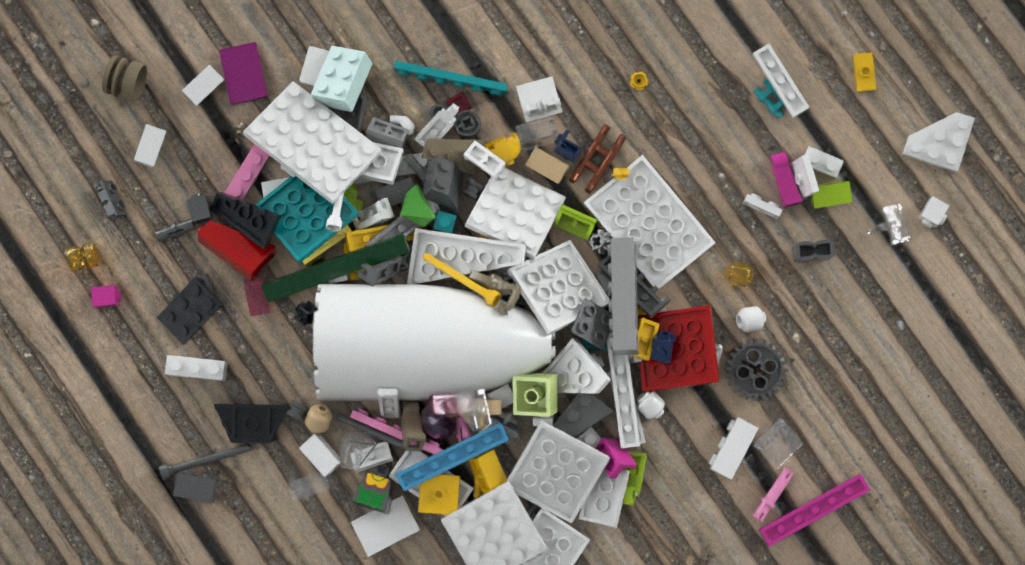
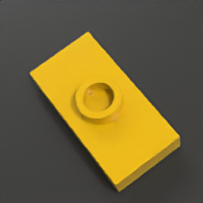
(864, 72)

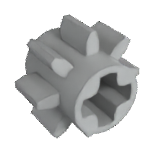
(600, 241)

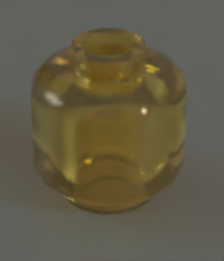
(739, 274)

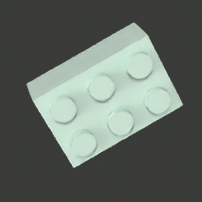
(342, 78)

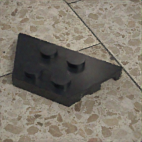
(251, 421)

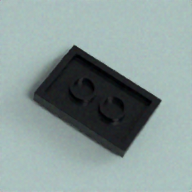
(190, 310)

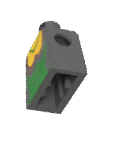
(375, 491)

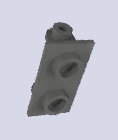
(108, 191)

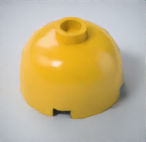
(505, 148)

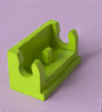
(832, 194)
(575, 222)

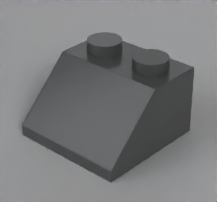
(443, 183)

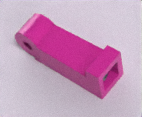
(785, 180)

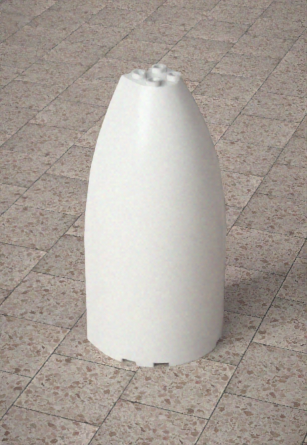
(419, 342)

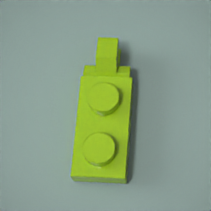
(635, 478)

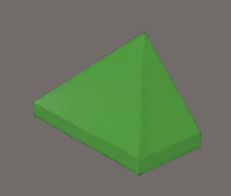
(416, 207)

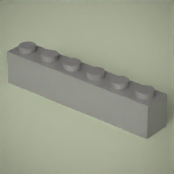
(624, 296)

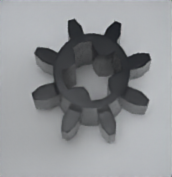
(305, 313)

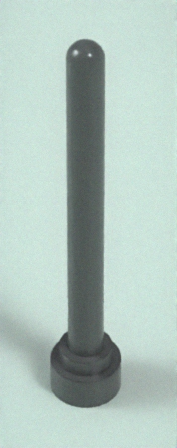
(169, 470)

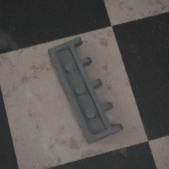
(646, 297)

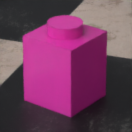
(105, 296)

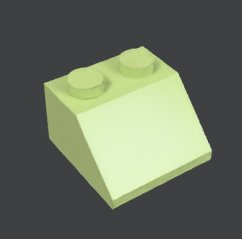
(535, 394)

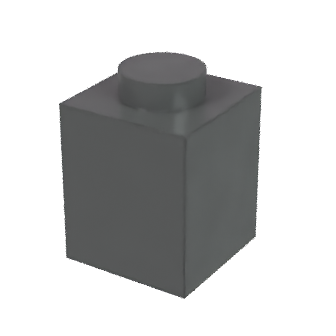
(199, 209)

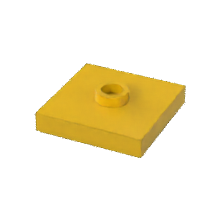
(439, 495)

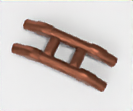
(595, 147)

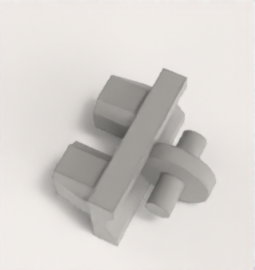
(508, 424)

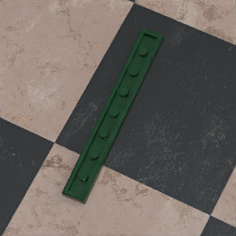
(335, 267)

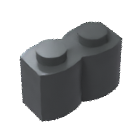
(819, 251)

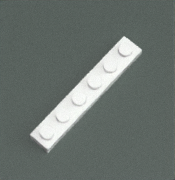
(623, 398)

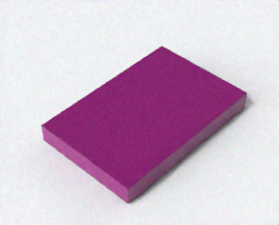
(243, 73)

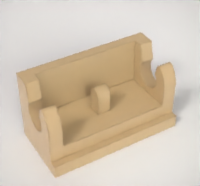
(547, 165)

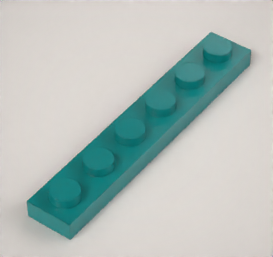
(443, 77)

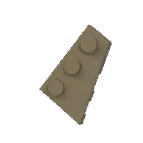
(452, 150)

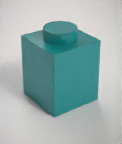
(445, 222)

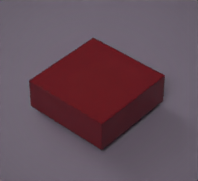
(461, 101)

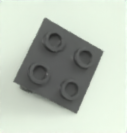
(592, 324)

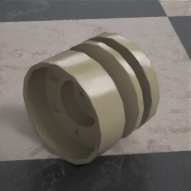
(124, 78)

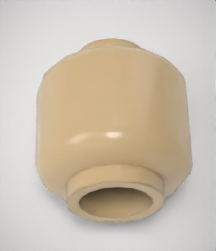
(318, 419)

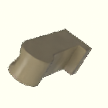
(411, 426)

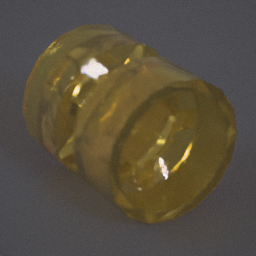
(83, 256)

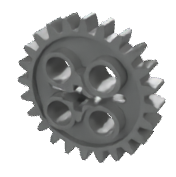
(747, 384)

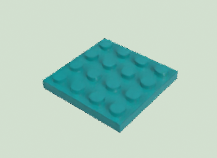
(303, 216)

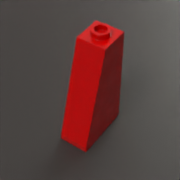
(235, 249)

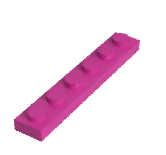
(814, 509)

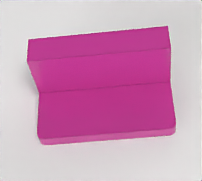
(618, 457)

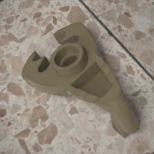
(497, 283)

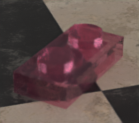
(255, 296)
(444, 405)

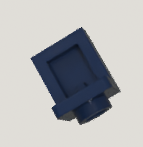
(566, 148)
(663, 346)

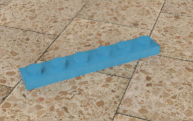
(452, 457)

